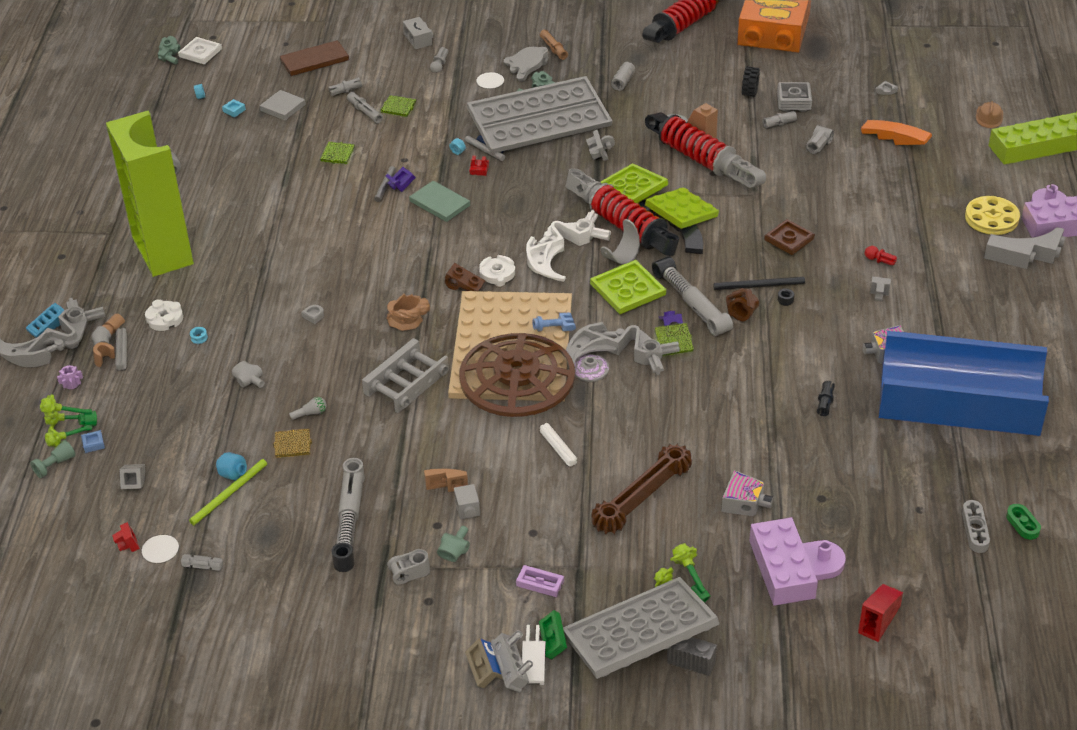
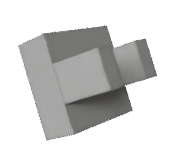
(880, 287)

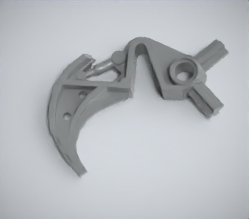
(597, 338)
(36, 351)

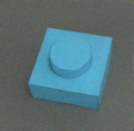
(233, 108)

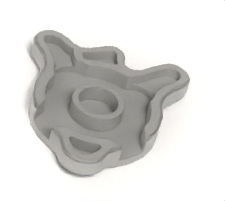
(526, 61)

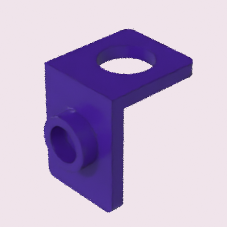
(671, 316)

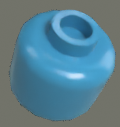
(231, 466)

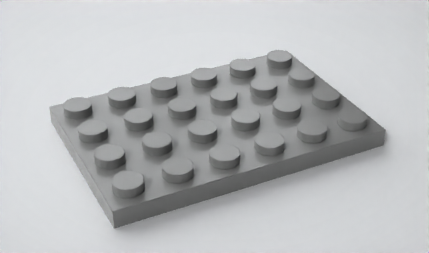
(639, 627)

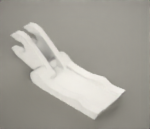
(536, 653)

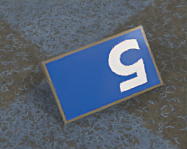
(483, 662)

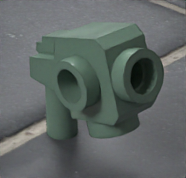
(168, 48)
(541, 79)

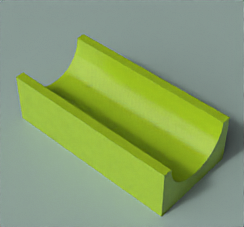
(150, 194)

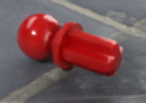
(872, 253)

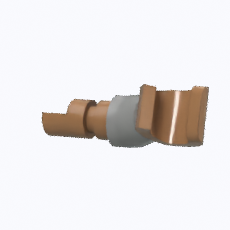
(101, 338)

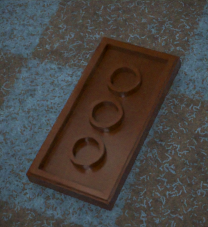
(314, 58)

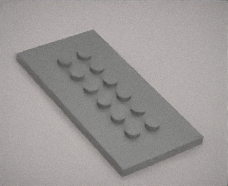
(538, 114)

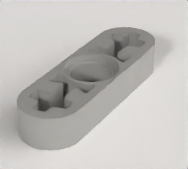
(973, 533)

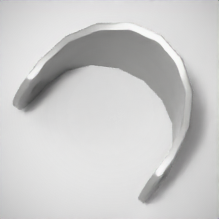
(628, 246)

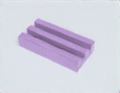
(538, 584)

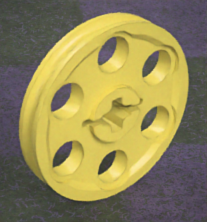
(992, 215)

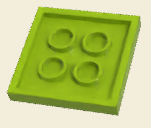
(636, 182)
(682, 207)
(627, 286)

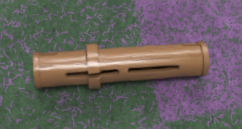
(556, 47)

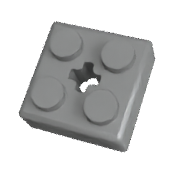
(794, 96)

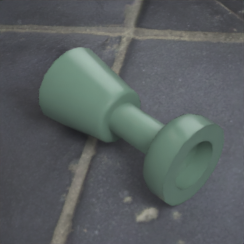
(61, 453)

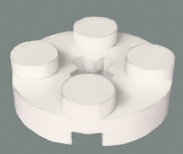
(490, 270)
(171, 311)

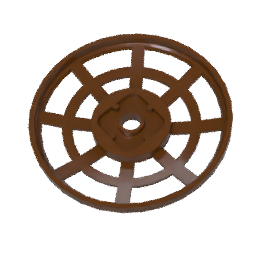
(526, 374)

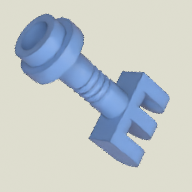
(564, 320)

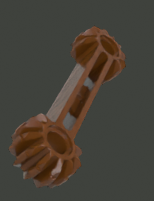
(612, 515)

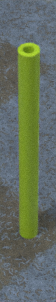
(227, 492)

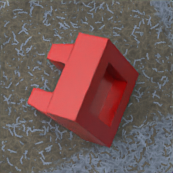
(479, 167)
(126, 538)

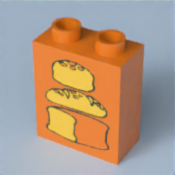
(773, 24)

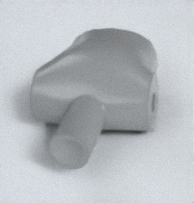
(247, 374)

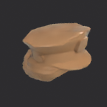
(407, 311)

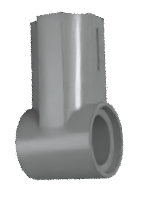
(820, 137)

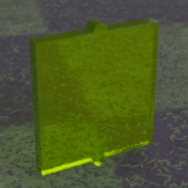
(398, 105)
(337, 152)
(675, 333)

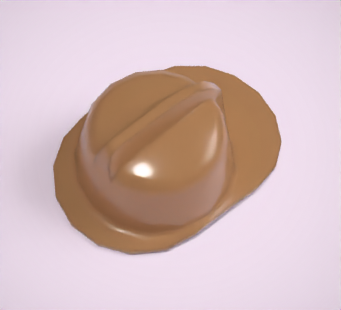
(989, 115)

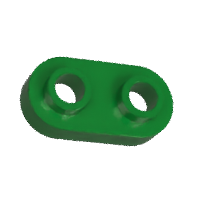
(1023, 521)

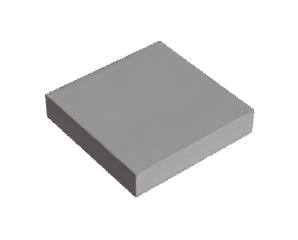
(282, 105)

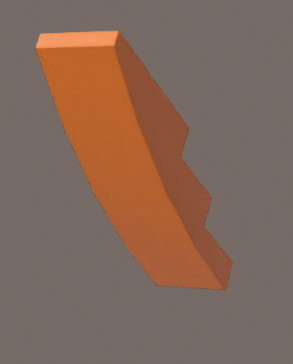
(899, 132)

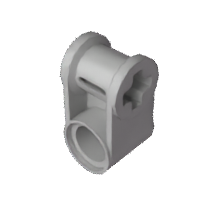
(411, 566)

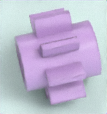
(69, 377)

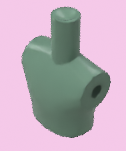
(453, 546)

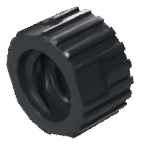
(785, 297)

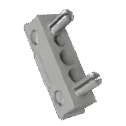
(510, 662)

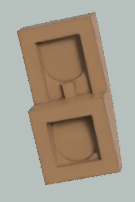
(445, 478)

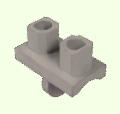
(598, 146)

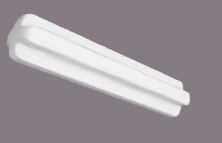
(558, 444)

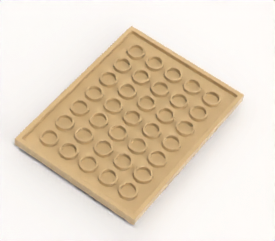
(500, 313)

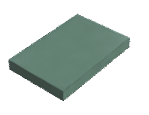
(439, 201)

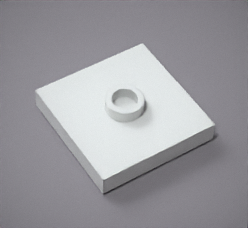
(200, 50)

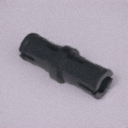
(825, 398)

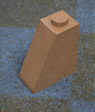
(705, 119)

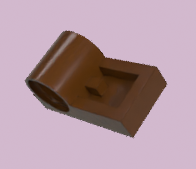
(461, 277)

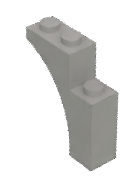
(1022, 251)

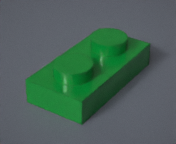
(553, 634)

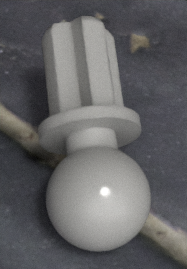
(439, 60)

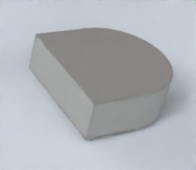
(313, 313)

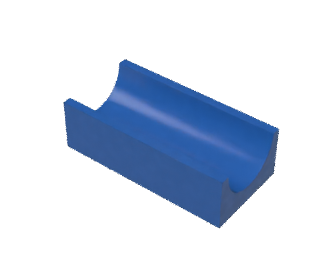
(963, 383)

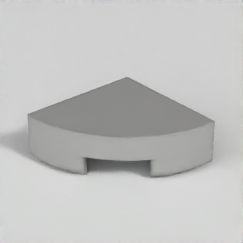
(886, 88)

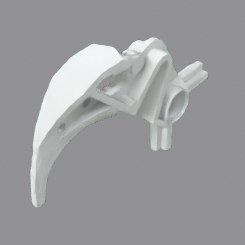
(579, 232)

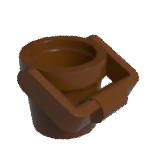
(743, 305)

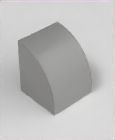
(132, 476)

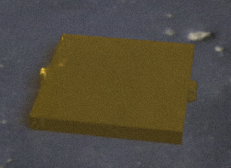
(292, 443)

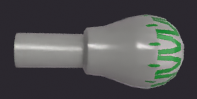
(314, 406)

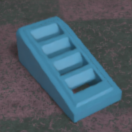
(47, 319)

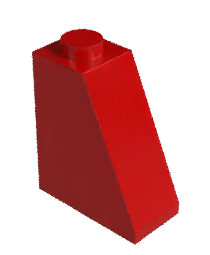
(879, 611)

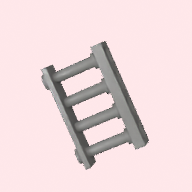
(401, 361)

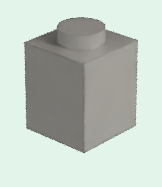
(467, 501)

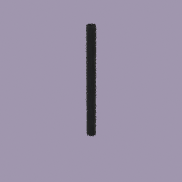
(758, 283)

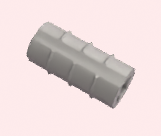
(623, 76)

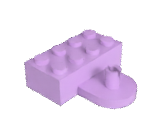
(1050, 210)
(790, 566)

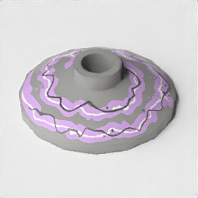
(591, 368)

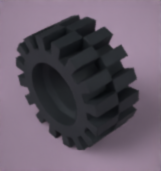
(750, 81)

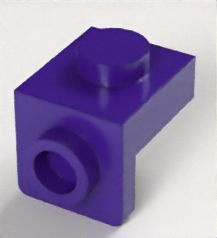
(400, 179)

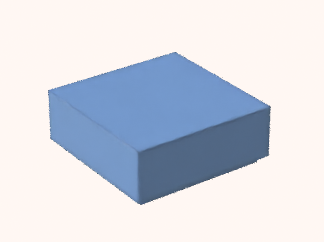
(92, 441)

